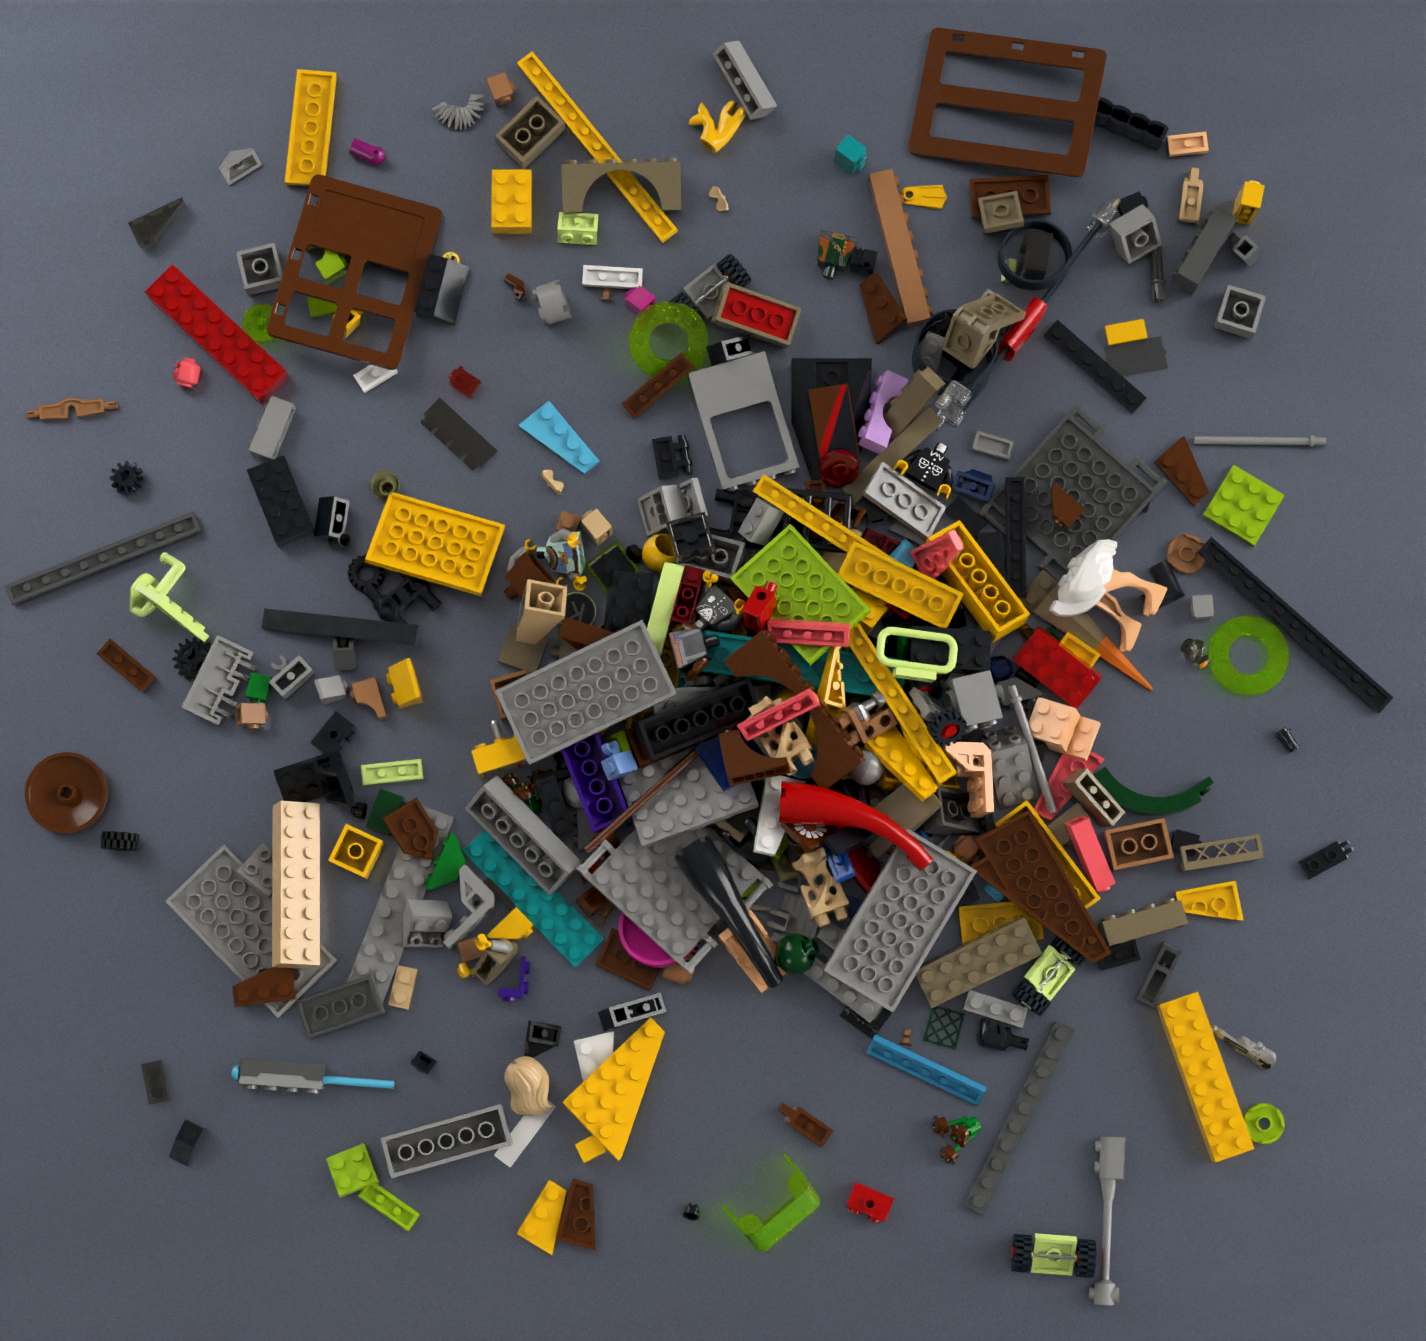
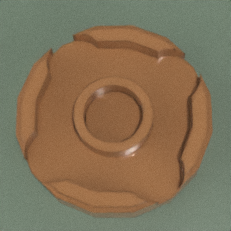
(1183, 554)

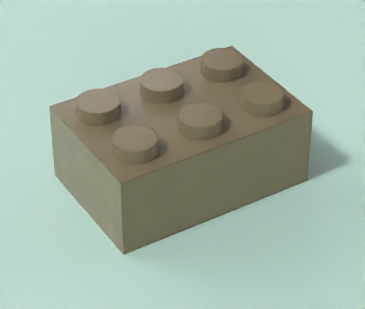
(530, 132)

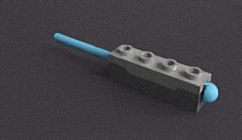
(294, 1076)

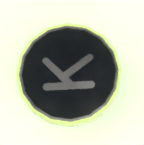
(580, 608)

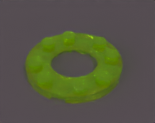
(662, 313)
(1244, 683)

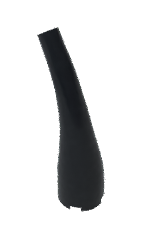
(715, 884)

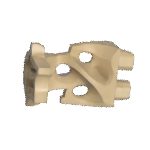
(787, 747)
(825, 903)

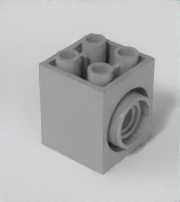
(974, 698)

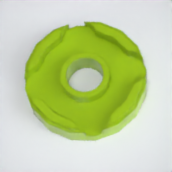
(1275, 1119)

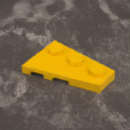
(1212, 901)
(544, 1218)

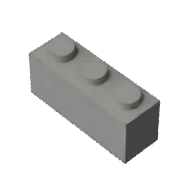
(271, 428)
(994, 1009)

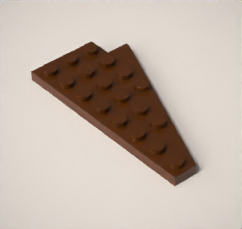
(1030, 875)

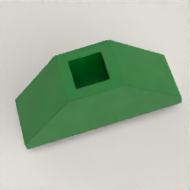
(446, 864)

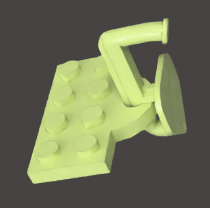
(149, 594)

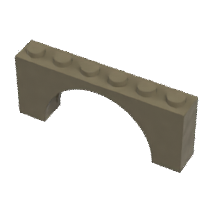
(579, 177)

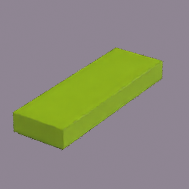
(389, 1206)

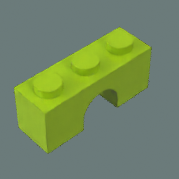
(331, 265)

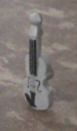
(1261, 1056)

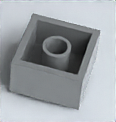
(1135, 234)
(260, 268)
(1239, 311)

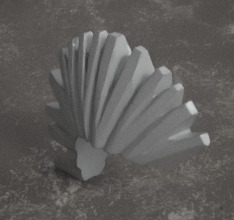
(460, 114)

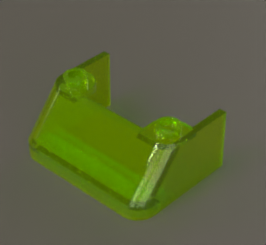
(785, 1218)

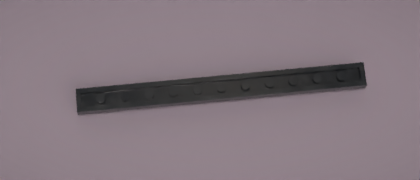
(1295, 625)

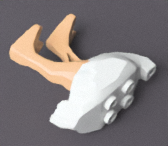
(1088, 585)

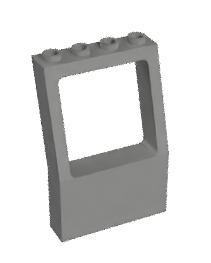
(732, 387)

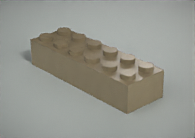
(977, 961)

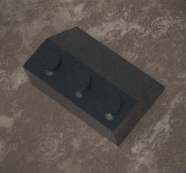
(441, 289)

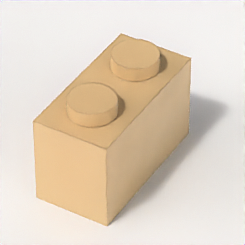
(596, 526)

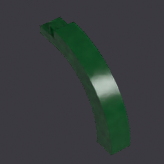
(1151, 806)

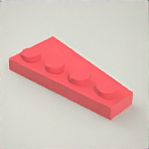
(937, 554)

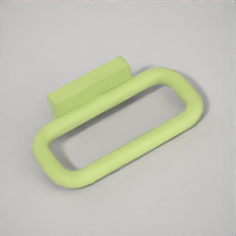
(915, 670)

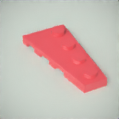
(1060, 794)

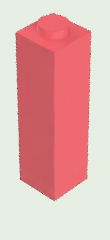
(1090, 853)

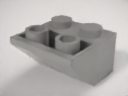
(426, 923)

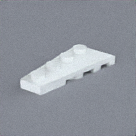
(768, 828)
(593, 1052)

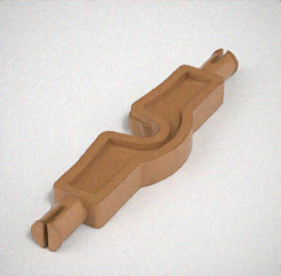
(61, 410)

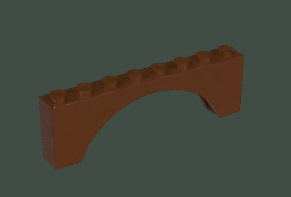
(835, 751)

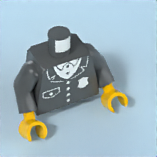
(716, 608)

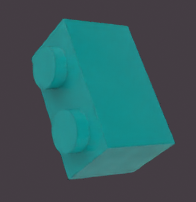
(850, 155)

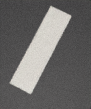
(522, 1135)

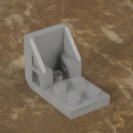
(471, 891)

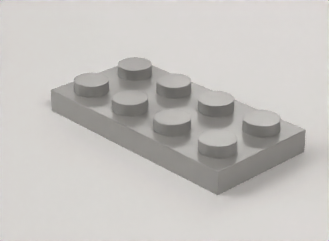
(904, 500)

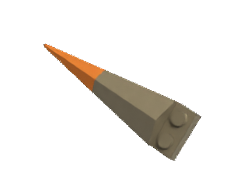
(1038, 600)

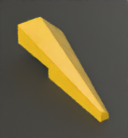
(830, 690)

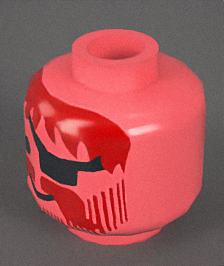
(186, 372)

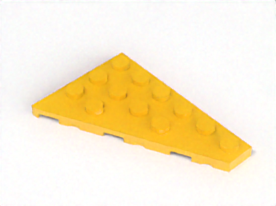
(613, 1092)

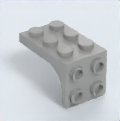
(1011, 766)

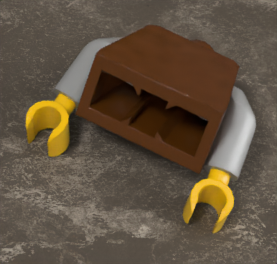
(525, 566)

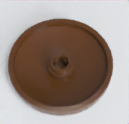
(66, 793)

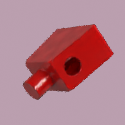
(760, 606)

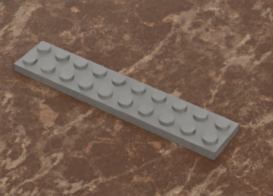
(384, 937)

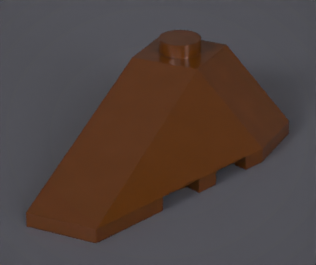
(580, 634)

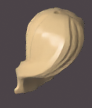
(528, 1086)

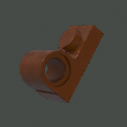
(591, 901)

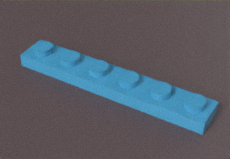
(926, 1070)

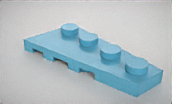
(554, 432)

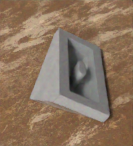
(238, 164)

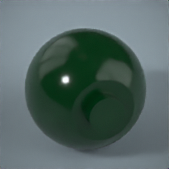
(796, 953)

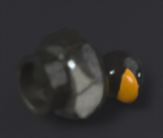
(1194, 652)

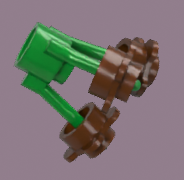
(525, 790)
(960, 1134)

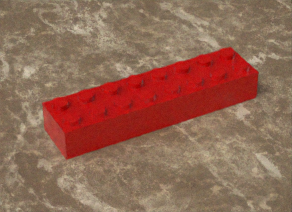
(216, 334)

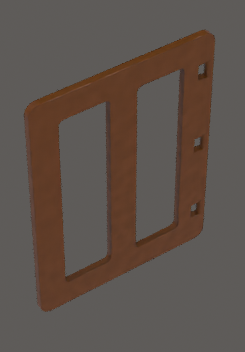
(1000, 47)

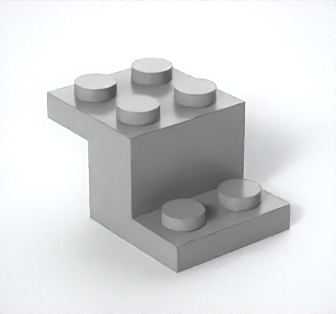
(669, 504)

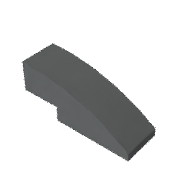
(1159, 974)

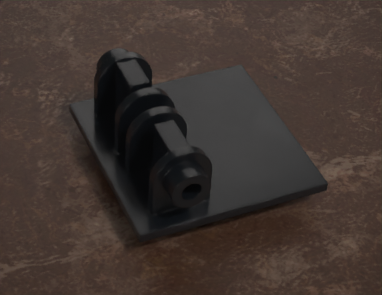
(862, 1024)

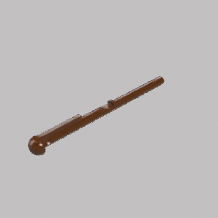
(637, 804)

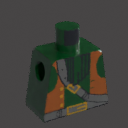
(834, 252)

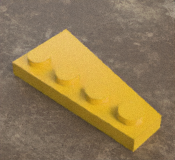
(902, 762)

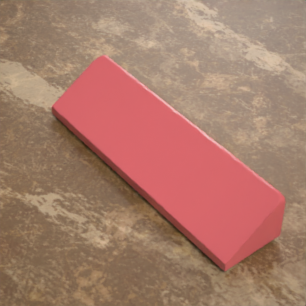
(810, 632)
(779, 714)

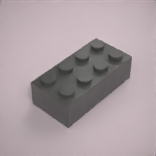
(1205, 248)

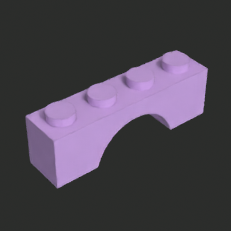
(875, 432)

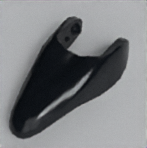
(746, 848)

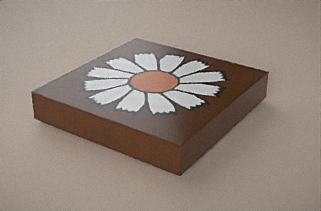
(808, 835)

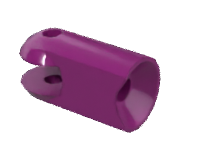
(367, 152)

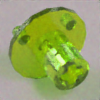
(256, 321)

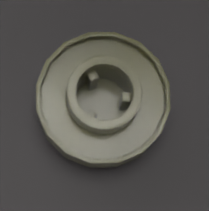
(383, 484)

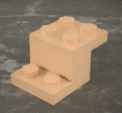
(1063, 728)

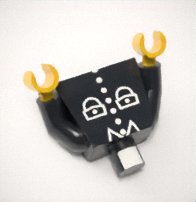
(929, 469)

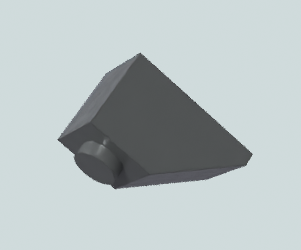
(343, 653)

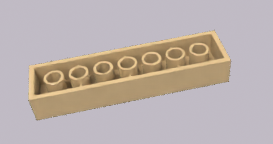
(296, 885)

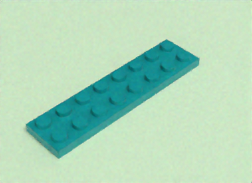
(549, 914)

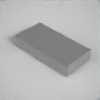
(992, 445)

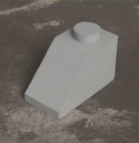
(331, 689)

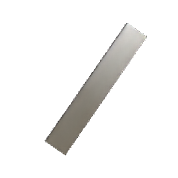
(896, 450)

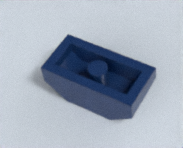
(973, 485)

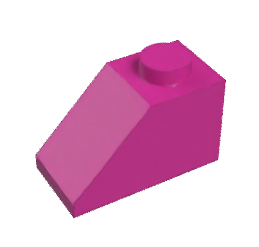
(639, 299)

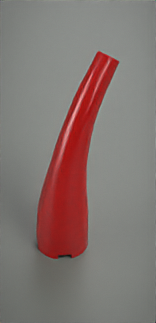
(821, 806)

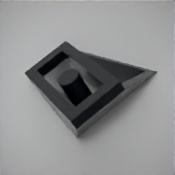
(541, 1038)

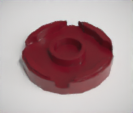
(839, 468)

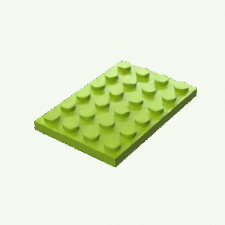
(805, 589)

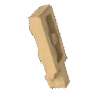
(1191, 198)

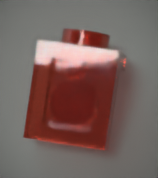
(464, 382)

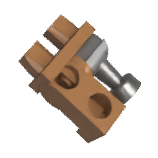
(864, 725)

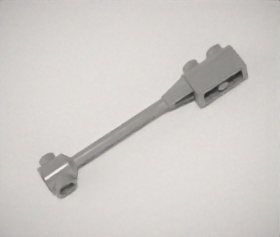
(1110, 1168)

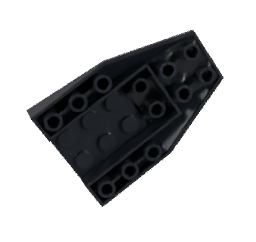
(823, 372)

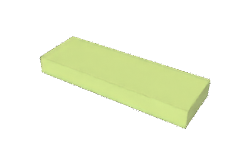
(392, 772)

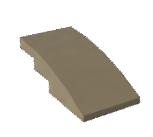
(905, 810)

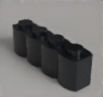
(1131, 124)

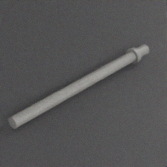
(1311, 440)
(1016, 700)

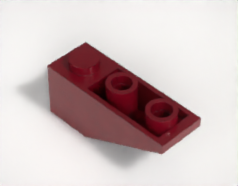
(687, 595)

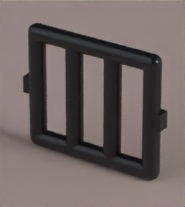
(827, 497)

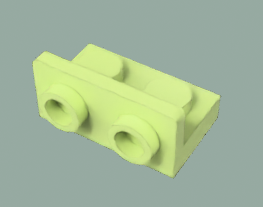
(577, 228)

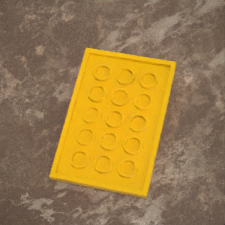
(435, 543)

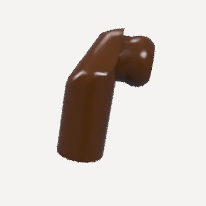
(518, 286)

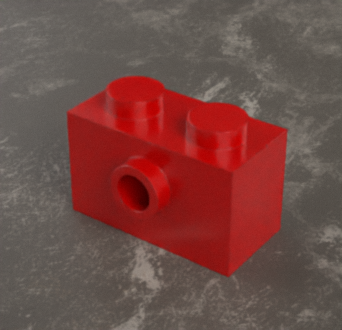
(869, 1202)

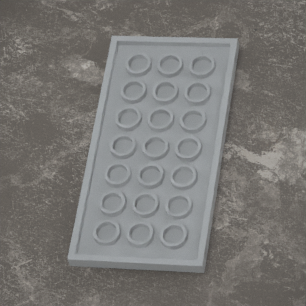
(586, 692)
(237, 922)
(898, 924)

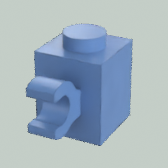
(617, 763)

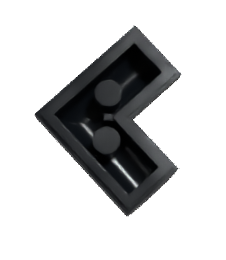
(1164, 576)

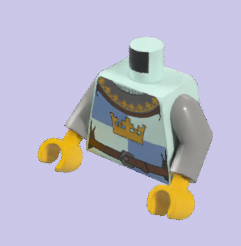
(565, 556)

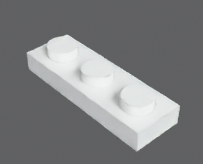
(612, 277)

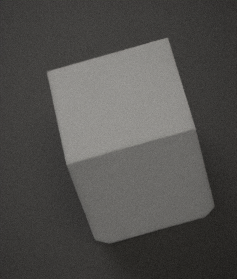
(1201, 607)

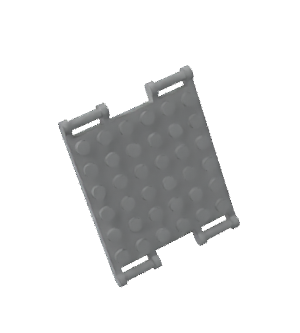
(658, 895)

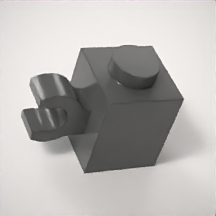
(1245, 249)

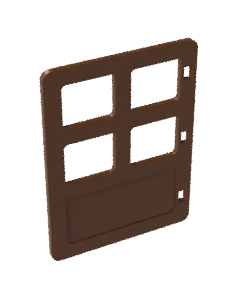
(367, 229)

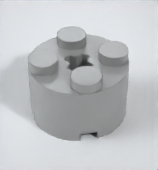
(552, 301)

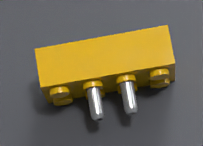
(500, 756)

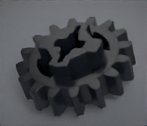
(186, 658)

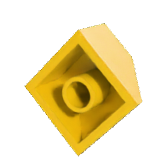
(405, 684)

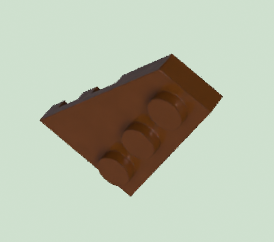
(881, 307)
(1183, 471)
(578, 1221)

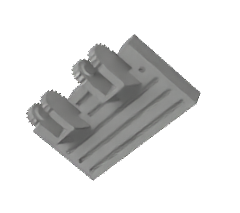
(216, 679)
(798, 918)

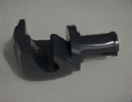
(986, 1038)

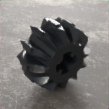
(133, 472)

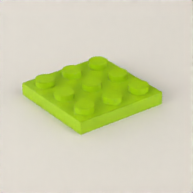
(1243, 505)

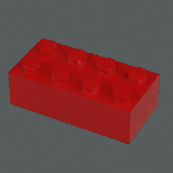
(1057, 667)

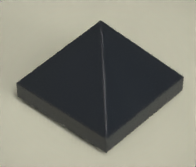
(423, 1062)

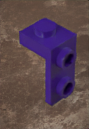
(510, 994)

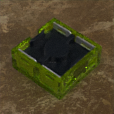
(610, 558)

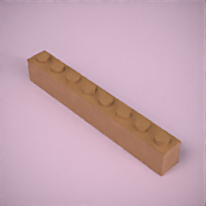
(899, 247)

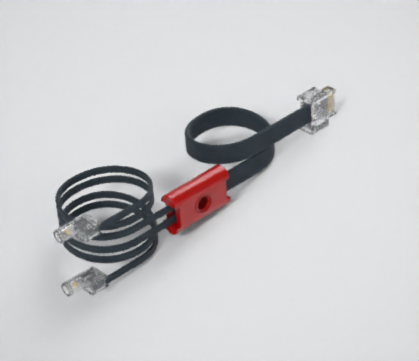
(1019, 332)

